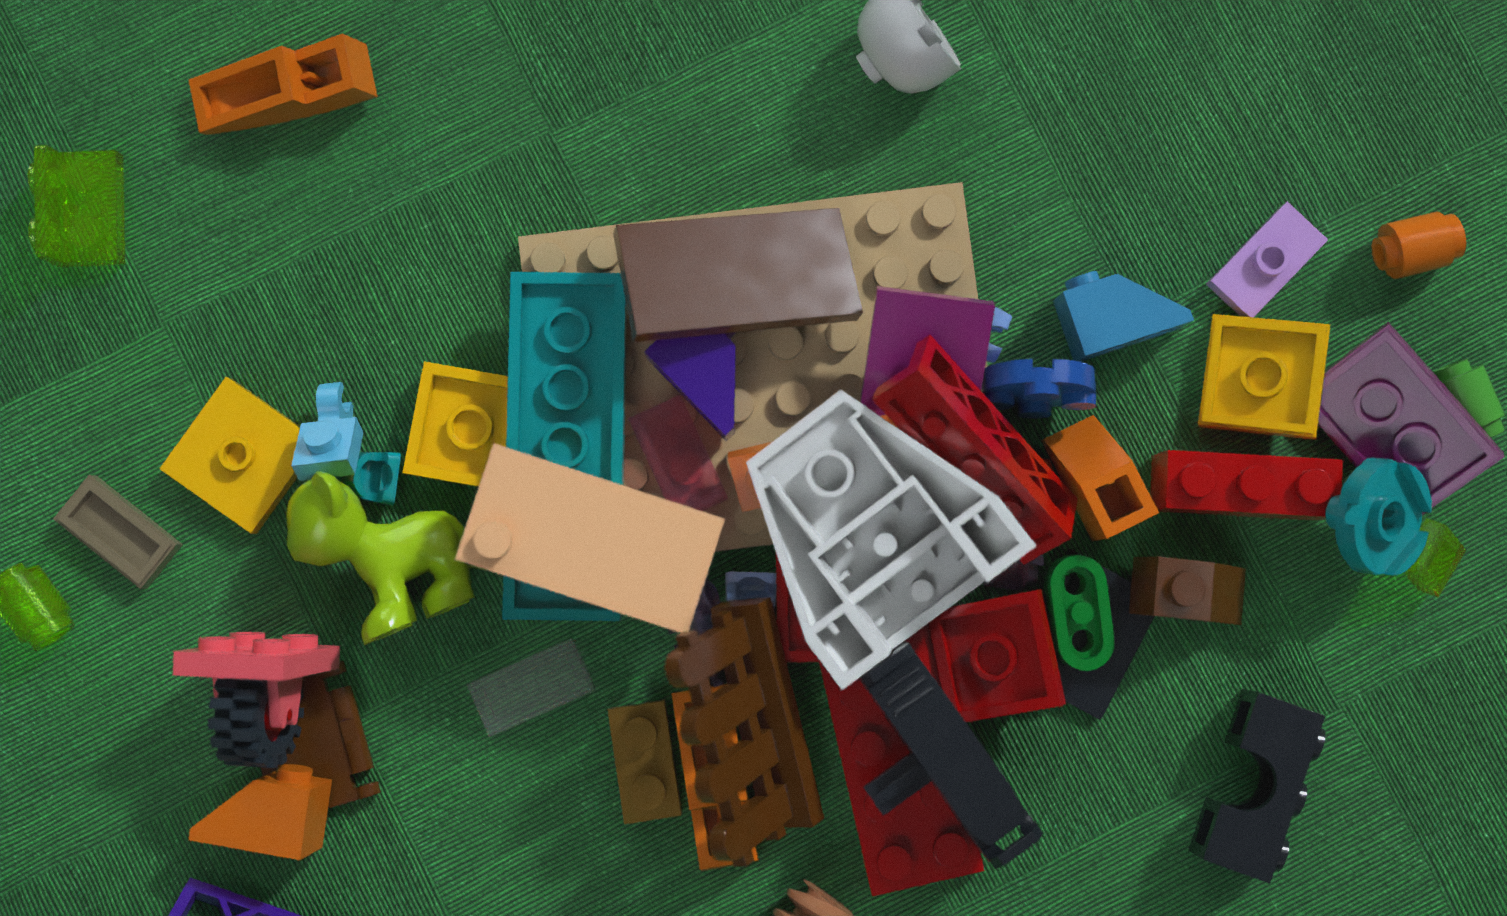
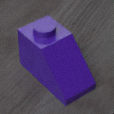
(702, 373)

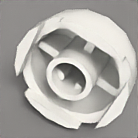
(904, 46)

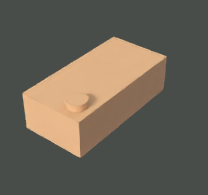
(590, 539)

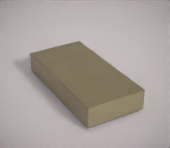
(118, 531)

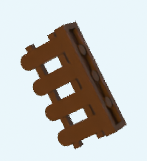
(769, 723)

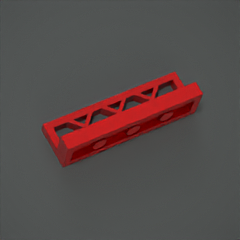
(987, 448)

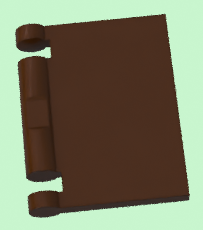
(332, 738)

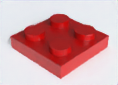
(997, 656)

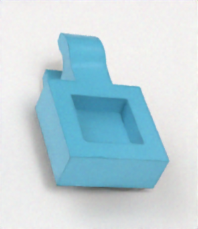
(330, 442)

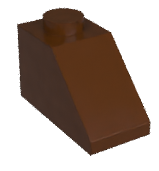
(1187, 590)

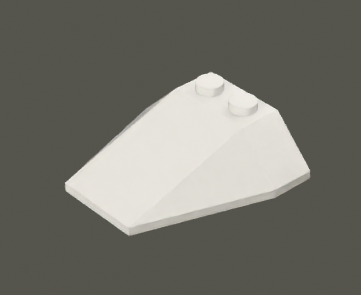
(874, 532)

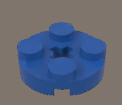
(1040, 388)

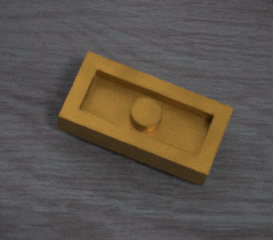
(644, 761)

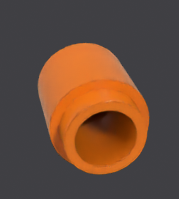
(1418, 244)

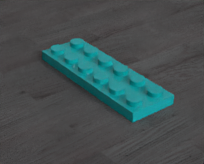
(566, 398)

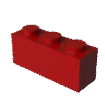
(1244, 484)

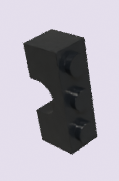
(1253, 832)

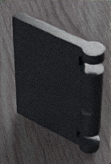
(1094, 689)

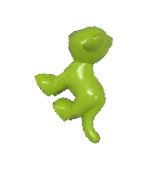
(331, 527)

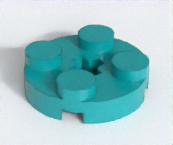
(1380, 517)

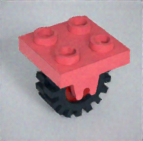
(256, 691)

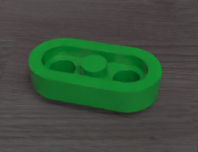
(1084, 609)

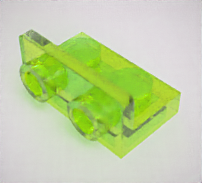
(77, 207)

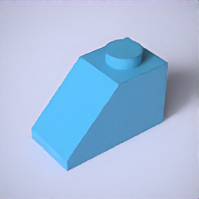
(1113, 314)

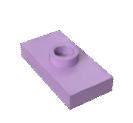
(1267, 261)

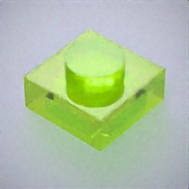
(1437, 559)

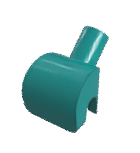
(375, 477)

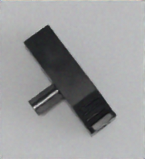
(946, 755)

